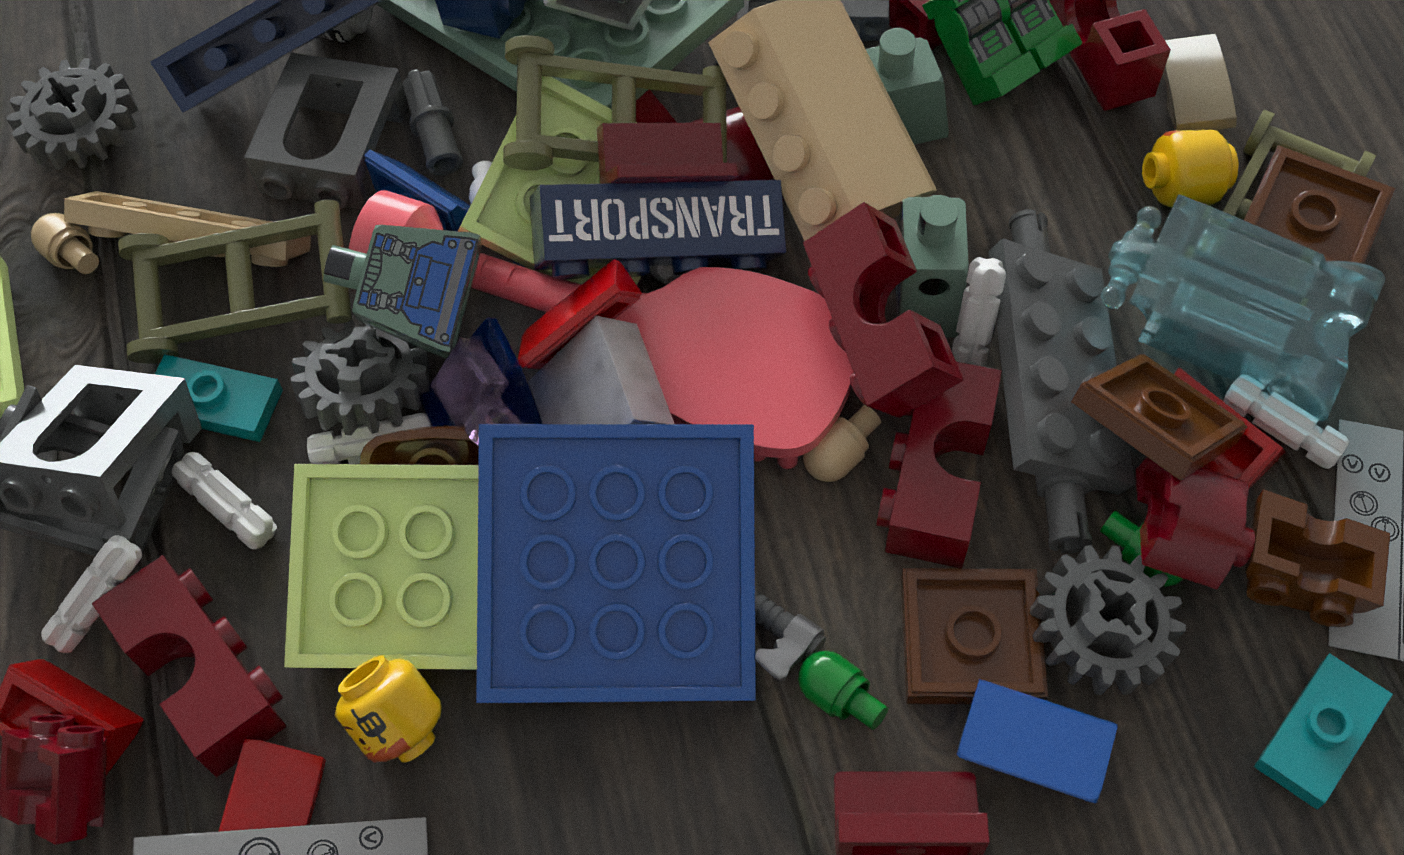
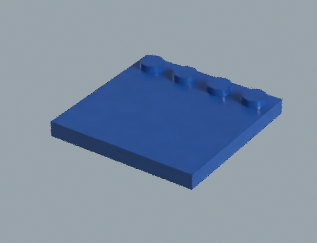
(615, 563)

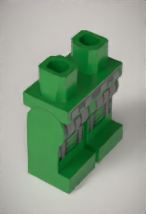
(999, 41)

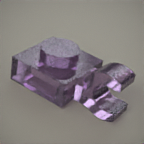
(472, 387)

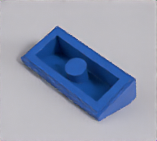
(403, 180)
(1037, 741)

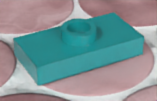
(225, 397)
(1323, 731)

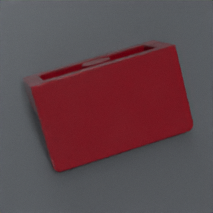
(662, 153)
(908, 813)

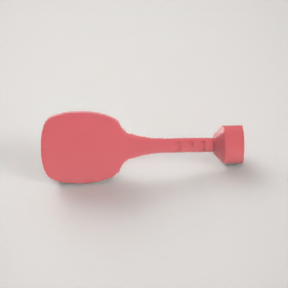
(718, 339)

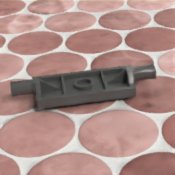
(1049, 344)

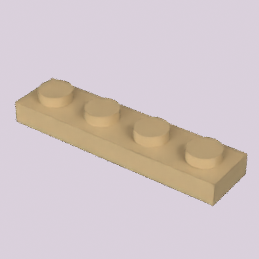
(118, 214)

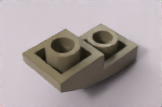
(1198, 85)

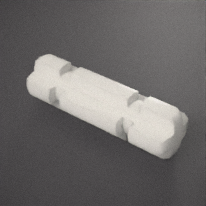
(979, 311)
(1286, 421)
(331, 449)
(224, 500)
(76, 612)

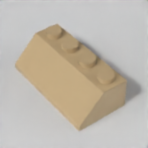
(819, 112)

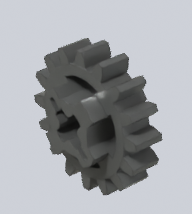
(72, 113)
(359, 377)
(1106, 651)

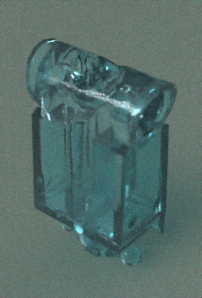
(1243, 300)

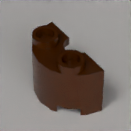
(1315, 563)

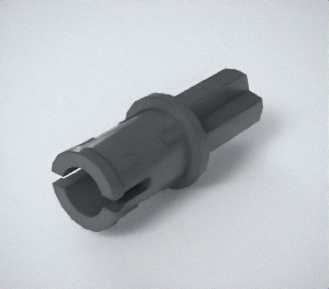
(432, 123)

